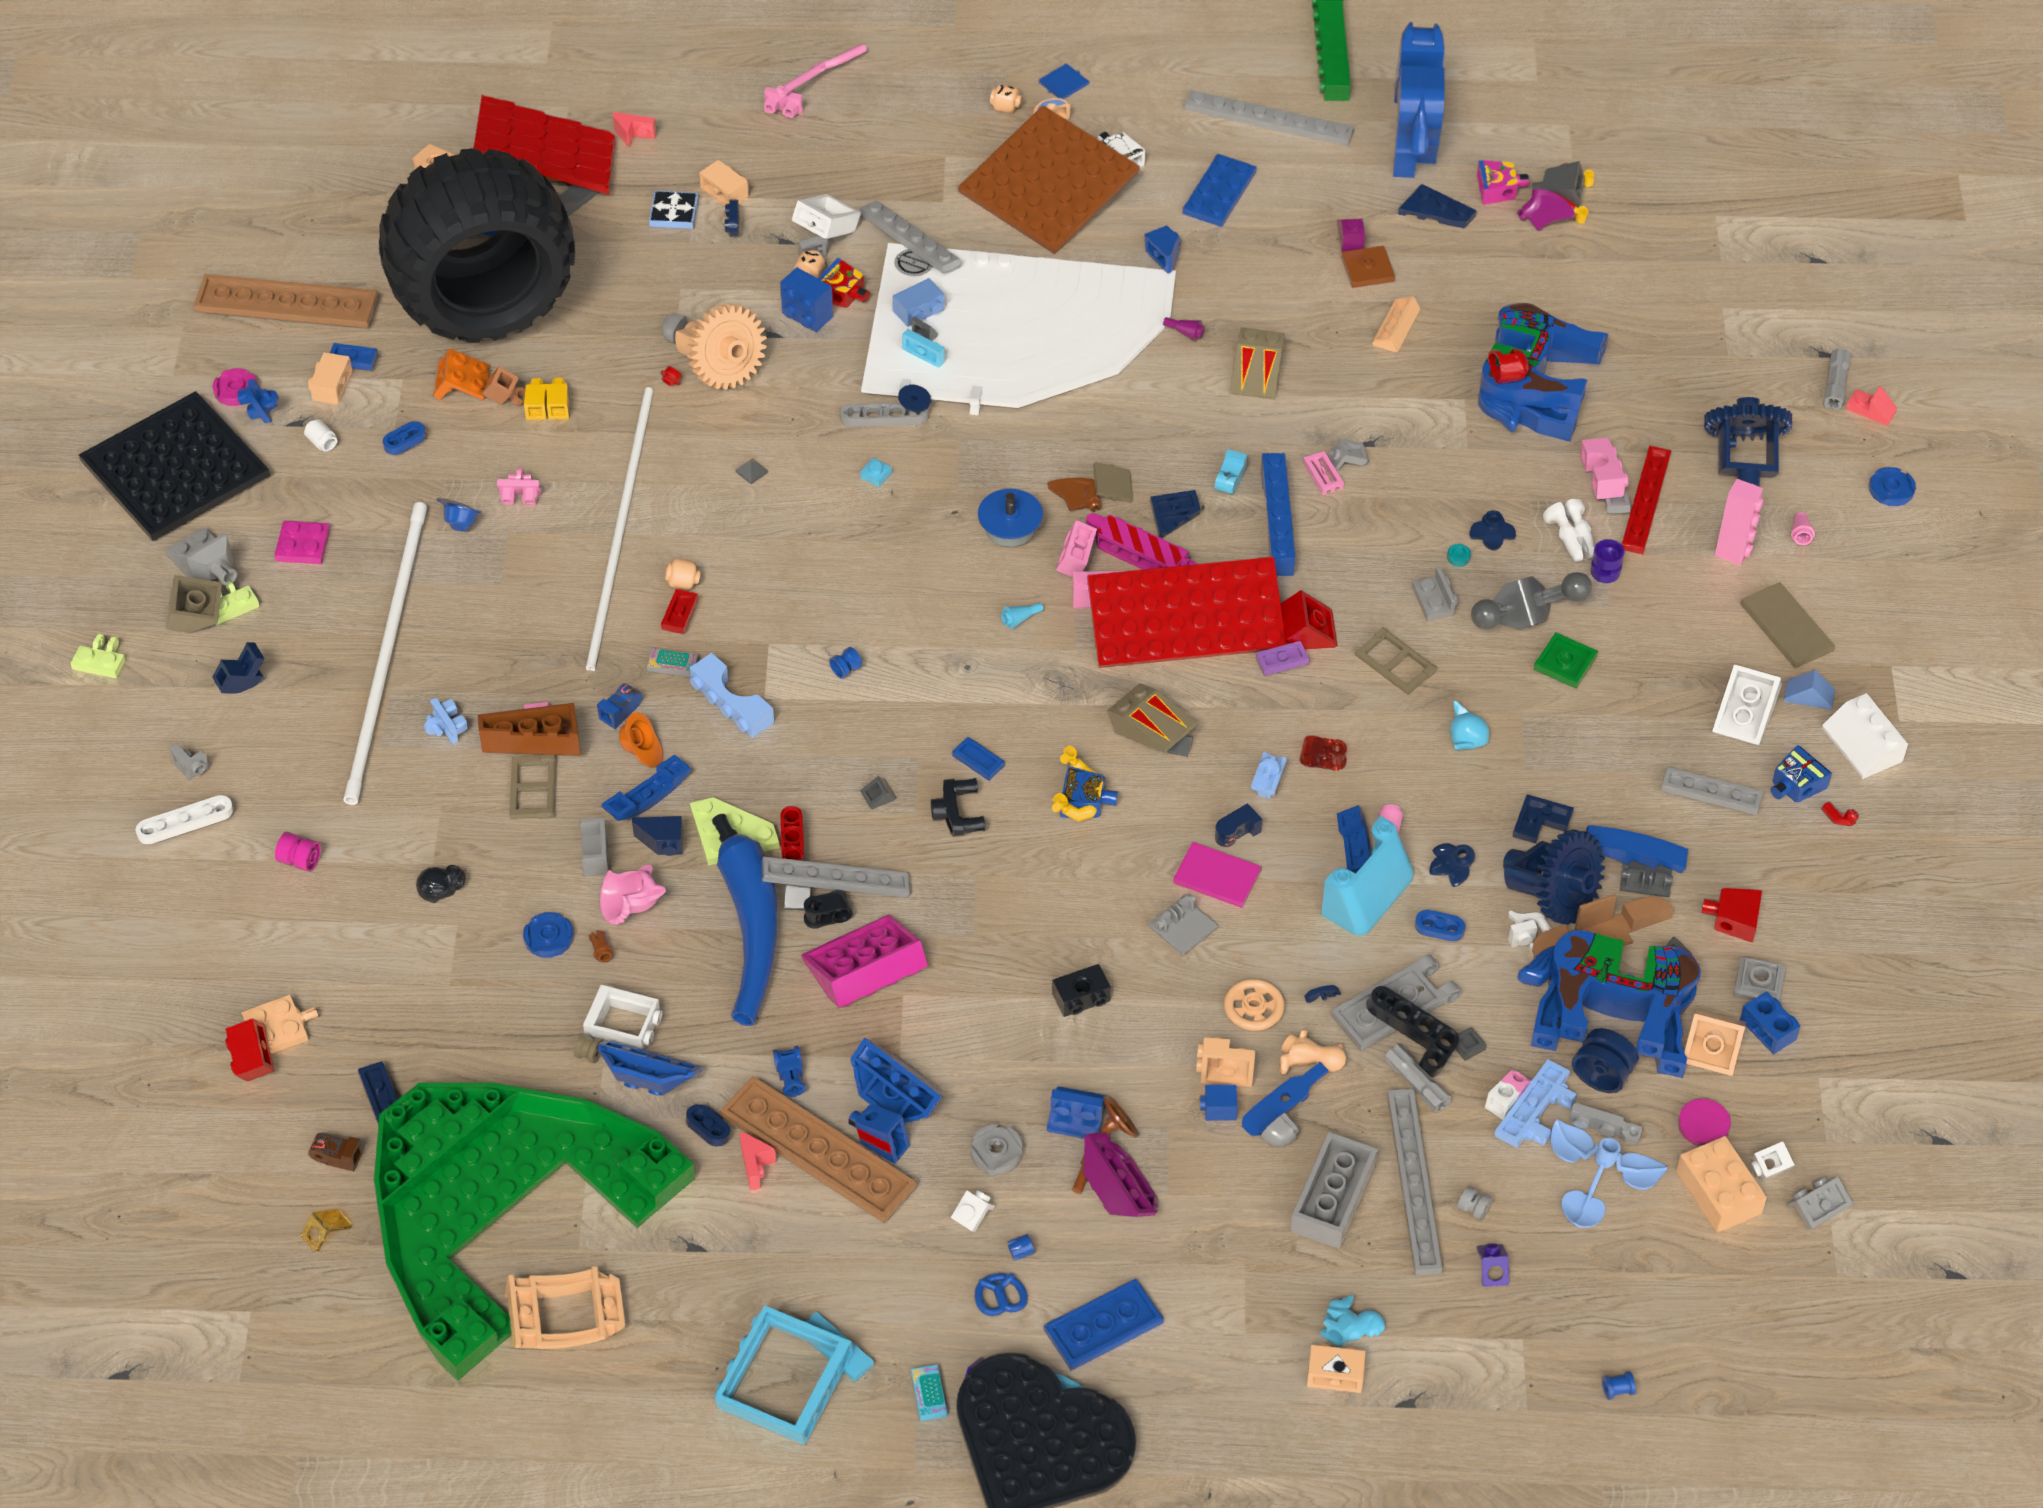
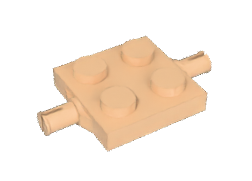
(282, 1022)

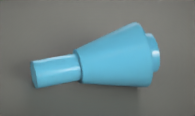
(1014, 615)

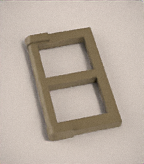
(1406, 651)
(541, 813)

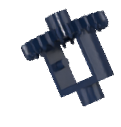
(1743, 420)
(1568, 876)

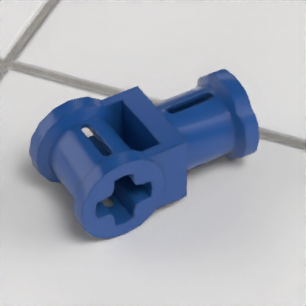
(789, 1067)

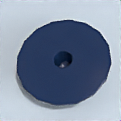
(914, 398)

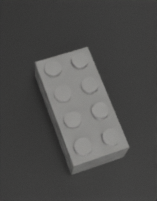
(1334, 1190)

